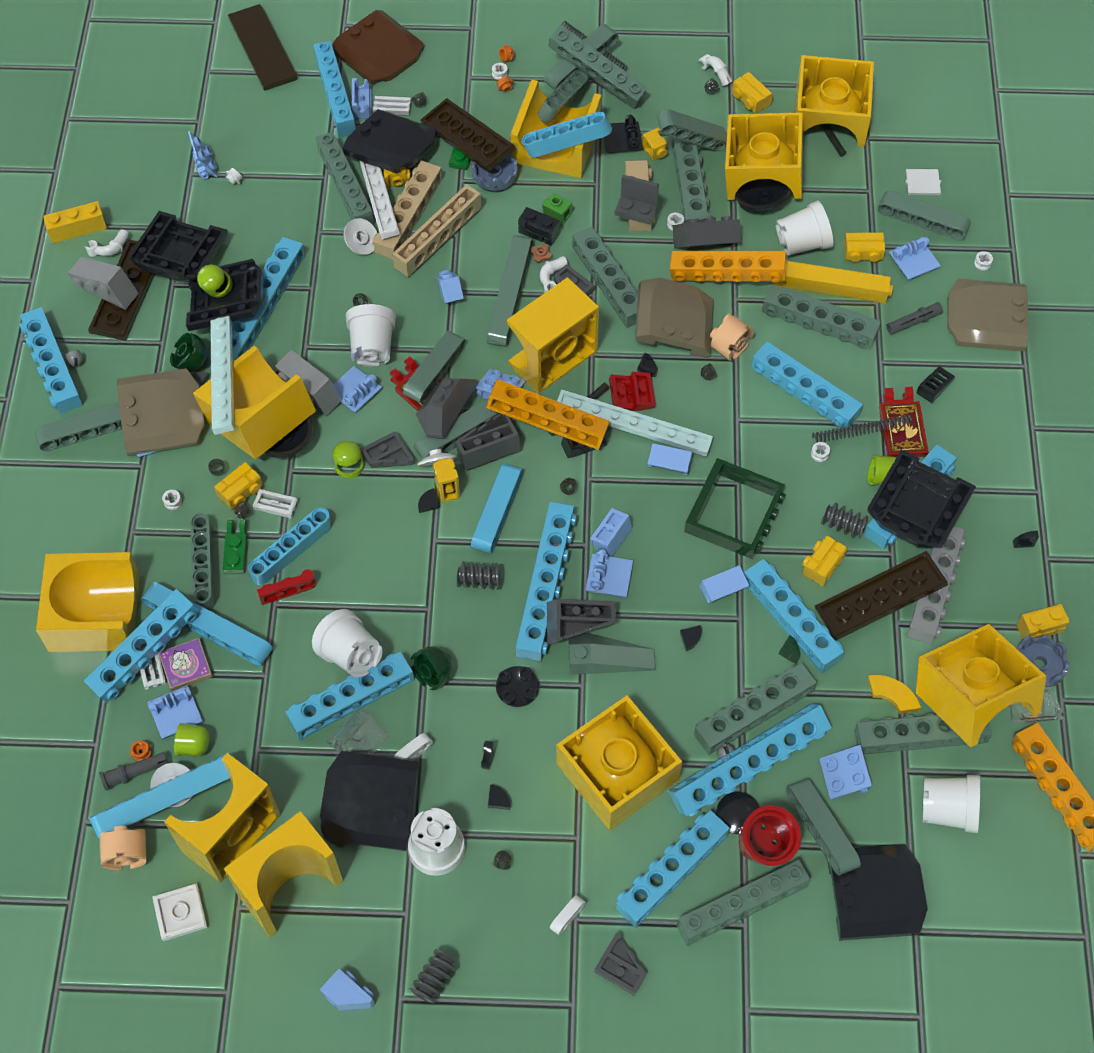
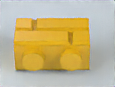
(752, 93)
(864, 246)
(446, 480)
(238, 485)
(824, 560)
(1043, 622)

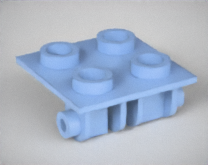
(203, 157)
(914, 258)
(488, 381)
(356, 388)
(609, 575)
(174, 709)
(845, 772)

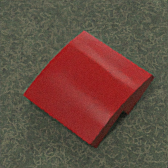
(632, 391)

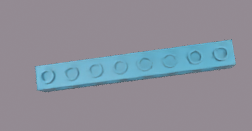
(277, 275)
(557, 515)
(816, 728)

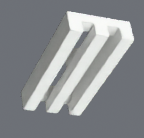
(396, 105)
(269, 506)
(154, 682)

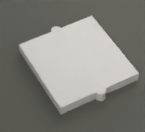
(923, 182)

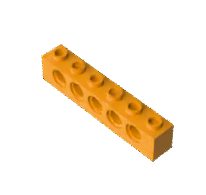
(728, 266)
(547, 414)
(1061, 775)

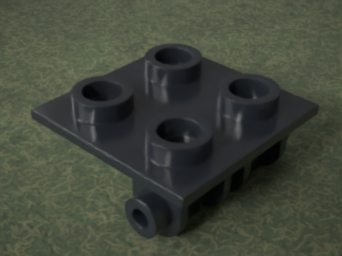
(624, 136)

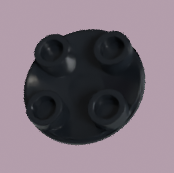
(517, 686)
(735, 809)

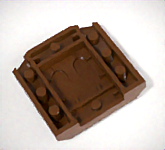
(378, 47)

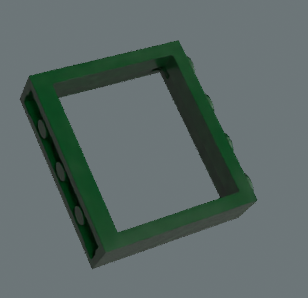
(747, 478)

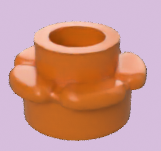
(506, 53)
(505, 84)
(140, 745)

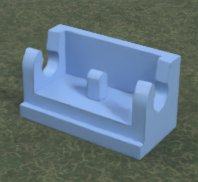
(361, 99)
(670, 458)
(611, 532)
(723, 584)

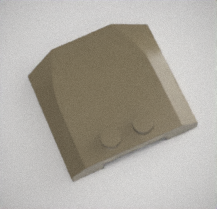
(988, 314)
(674, 315)
(159, 411)

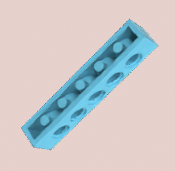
(334, 88)
(50, 359)
(816, 385)
(937, 459)
(780, 610)
(130, 647)
(346, 705)
(637, 912)

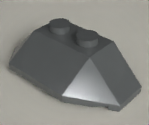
(444, 405)

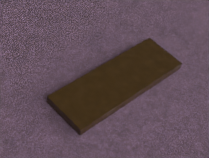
(262, 47)
(468, 135)
(112, 320)
(881, 595)

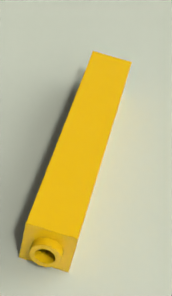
(837, 282)

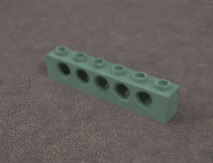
(597, 66)
(343, 177)
(690, 181)
(607, 274)
(821, 316)
(750, 718)
(913, 739)
(742, 902)

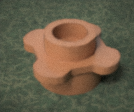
(541, 257)

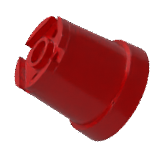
(779, 826)

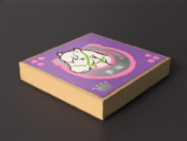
(185, 664)

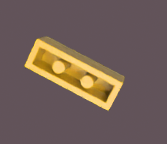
(74, 222)

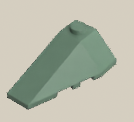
(604, 655)

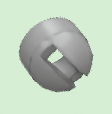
(74, 357)
(721, 750)

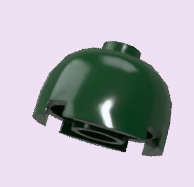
(190, 353)
(432, 667)

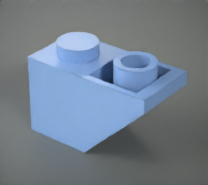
(449, 286)
(345, 993)

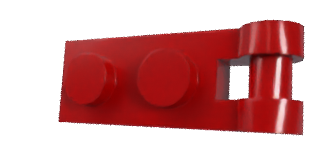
(287, 587)

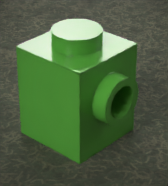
(557, 207)

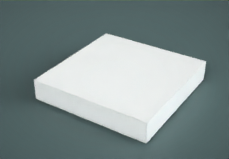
(179, 912)

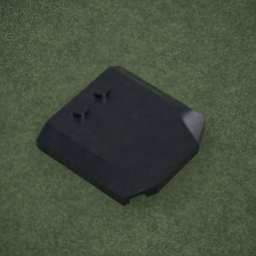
(390, 141)
(176, 247)
(239, 303)
(919, 502)
(369, 800)
(881, 895)

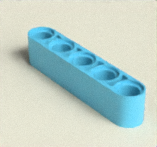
(567, 134)
(496, 508)
(287, 555)

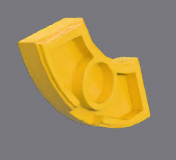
(894, 692)

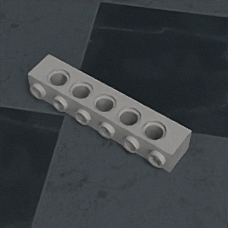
(920, 628)

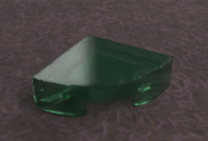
(790, 650)

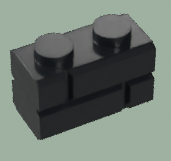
(539, 226)

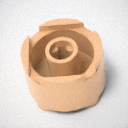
(731, 337)
(123, 848)

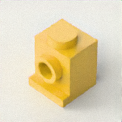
(654, 144)
(396, 179)

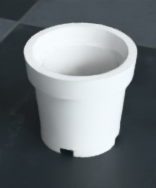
(805, 230)
(370, 333)
(345, 641)
(952, 802)
(424, 852)

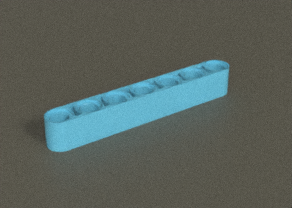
(215, 628)
(160, 796)

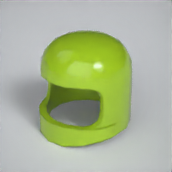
(211, 278)
(347, 454)
(883, 465)
(191, 740)

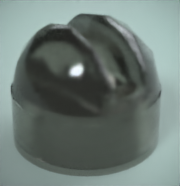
(711, 86)
(419, 100)
(360, 295)
(708, 372)
(214, 464)
(564, 486)
(242, 511)
(502, 860)

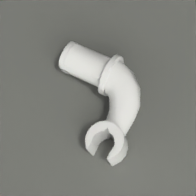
(719, 68)
(114, 247)
(549, 269)

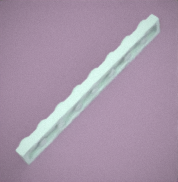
(222, 375)
(640, 424)

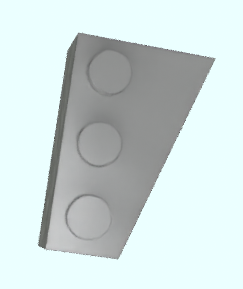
(103, 281)
(319, 387)

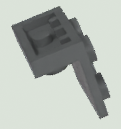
(637, 199)

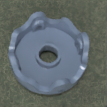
(498, 181)
(1048, 651)

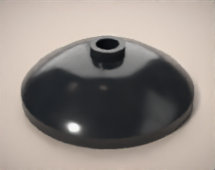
(762, 194)
(293, 441)

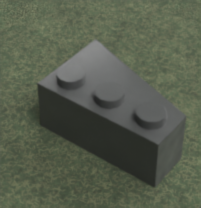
(707, 232)
(488, 442)
(574, 617)

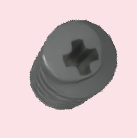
(844, 520)
(478, 574)
(433, 976)

